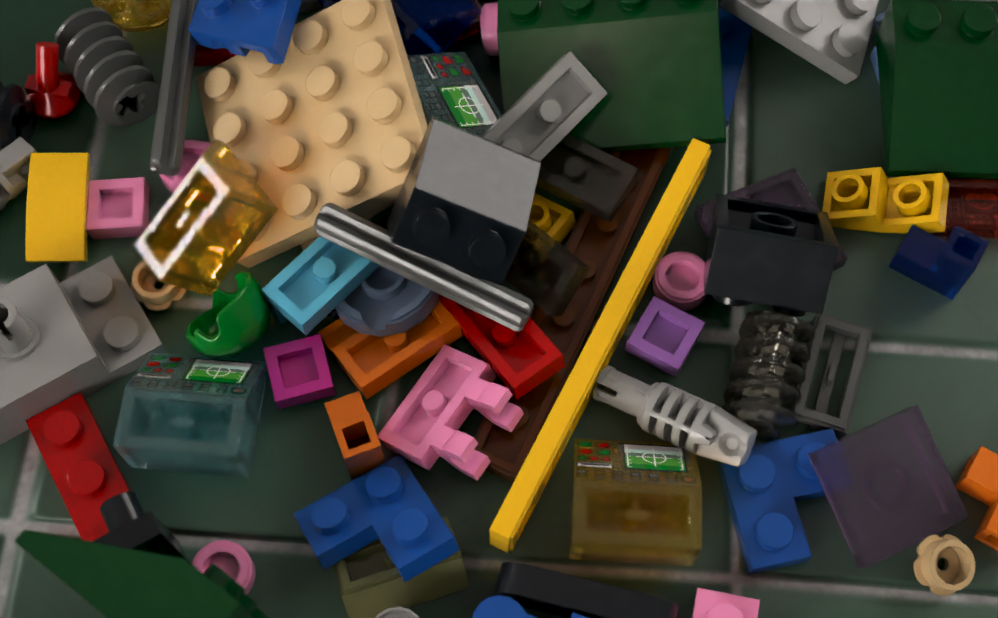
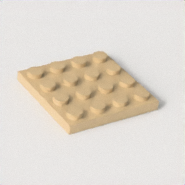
(323, 124)

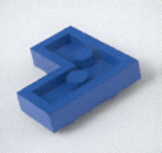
(764, 498)
(381, 506)

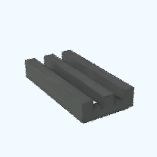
(817, 418)

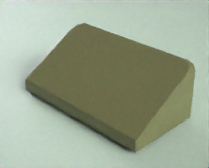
(373, 584)

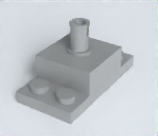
(67, 339)

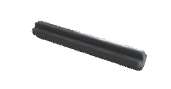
(174, 91)
(455, 284)

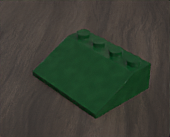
(648, 55)
(939, 87)
(139, 582)

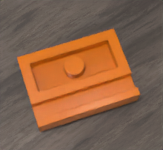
(379, 361)

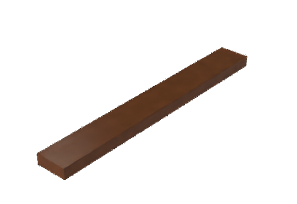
(601, 248)

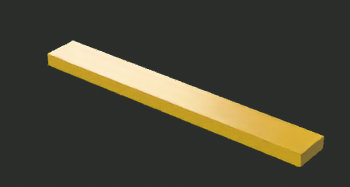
(598, 350)

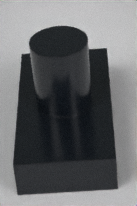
(135, 529)

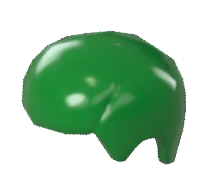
(234, 321)

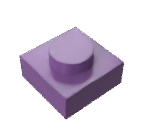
(664, 336)

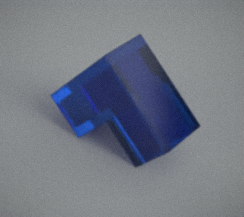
(939, 263)

